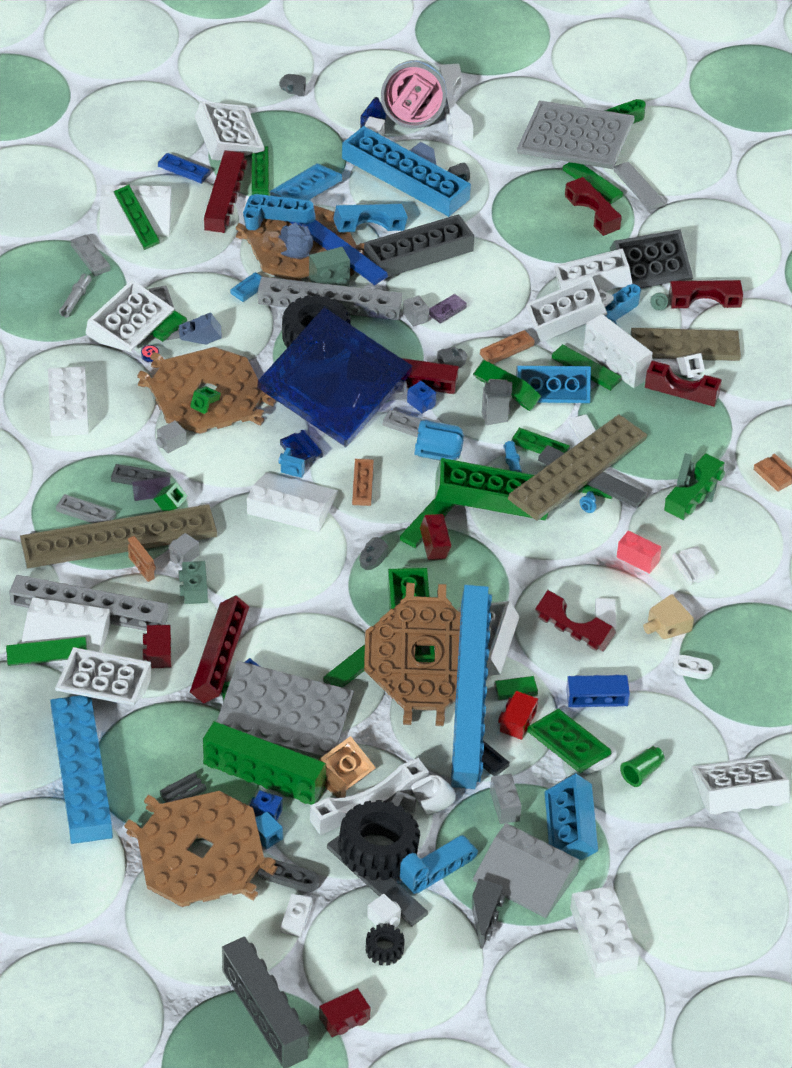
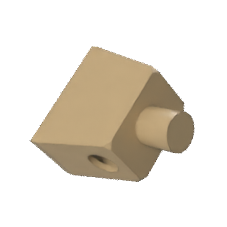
(669, 619)

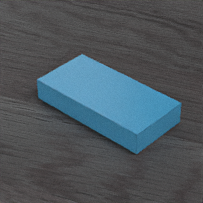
(247, 287)

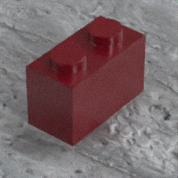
(435, 536)
(158, 646)
(344, 1013)

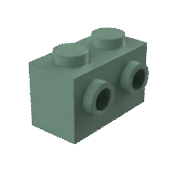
(194, 582)

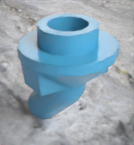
(588, 502)

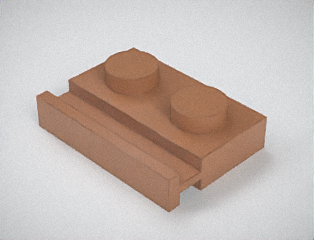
(775, 472)
(141, 559)

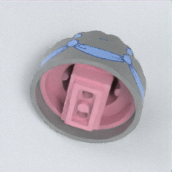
(401, 85)

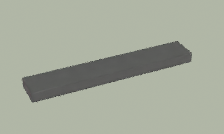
(603, 482)
(411, 909)

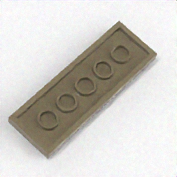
(684, 342)

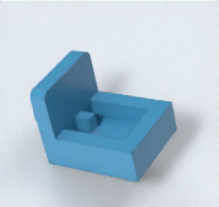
(291, 465)

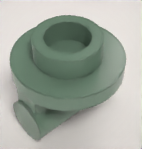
(659, 301)

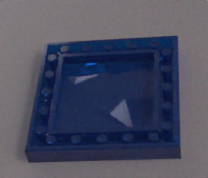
(334, 377)

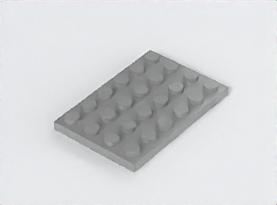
(575, 134)
(285, 709)

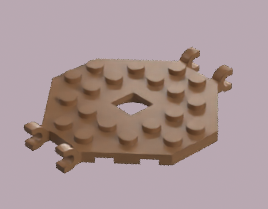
(268, 246)
(181, 375)
(391, 653)
(224, 869)

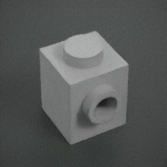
(416, 311)
(171, 437)
(183, 549)

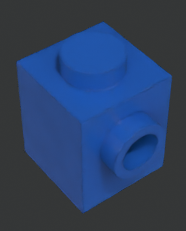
(421, 397)
(267, 802)

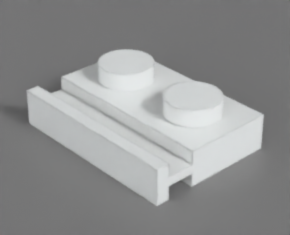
(693, 565)

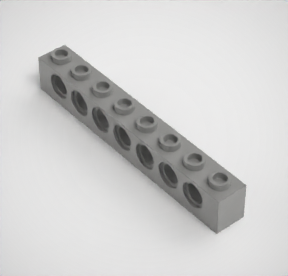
(356, 300)
(124, 610)

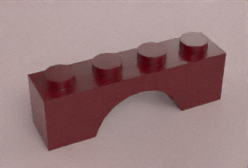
(582, 193)
(726, 292)
(662, 379)
(595, 632)

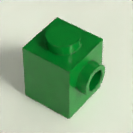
(170, 497)

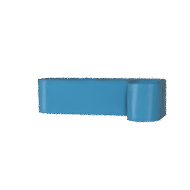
(276, 208)
(623, 302)
(424, 872)

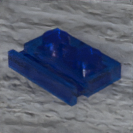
(302, 447)

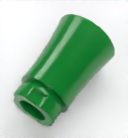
(642, 766)

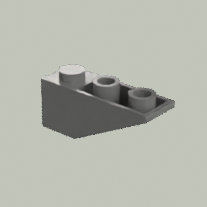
(485, 903)

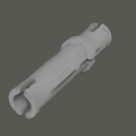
(78, 290)

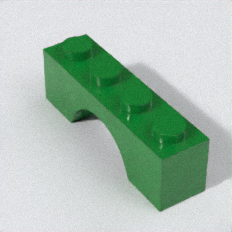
(683, 500)

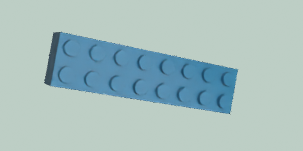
(406, 171)
(81, 769)

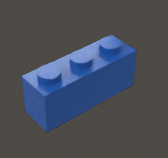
(597, 691)

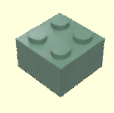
(330, 267)

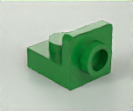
(203, 397)

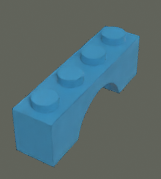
(389, 216)

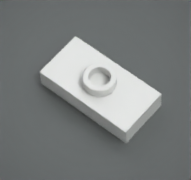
(296, 915)

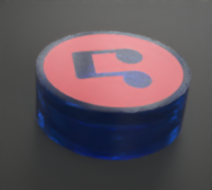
(147, 351)

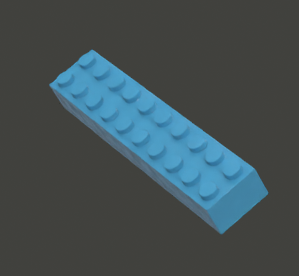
(471, 687)

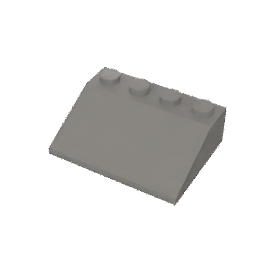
(528, 869)

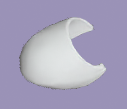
(433, 794)

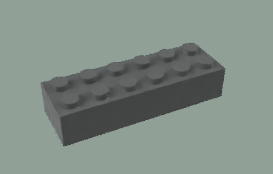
(421, 245)
(265, 1002)

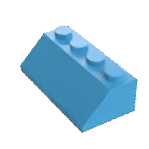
(558, 383)
(572, 817)

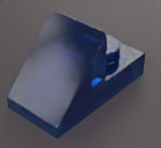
(374, 110)

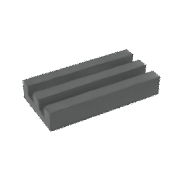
(181, 787)

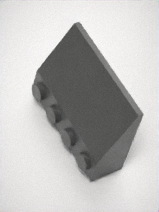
(656, 258)

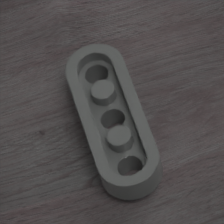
(298, 875)

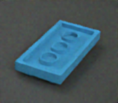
(308, 183)

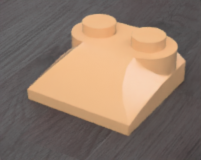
(348, 762)

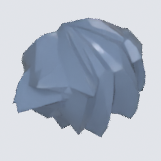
(297, 241)

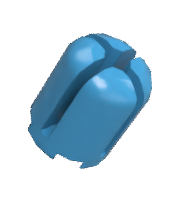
(439, 441)

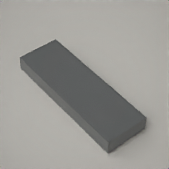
(127, 474)

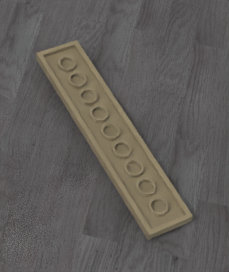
(577, 467)
(113, 535)

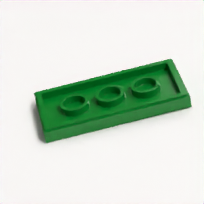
(569, 740)

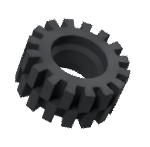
(384, 934)

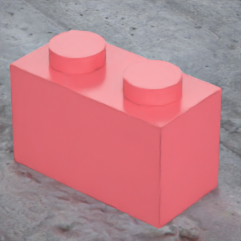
(638, 551)

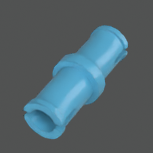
(512, 457)

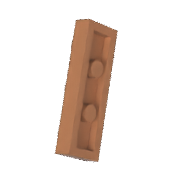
(507, 347)
(362, 482)

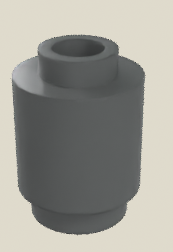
(498, 388)

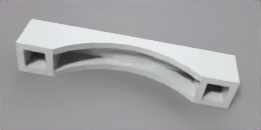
(459, 122)
(329, 812)

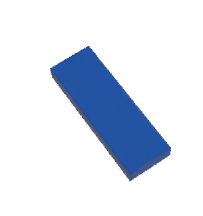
(184, 168)

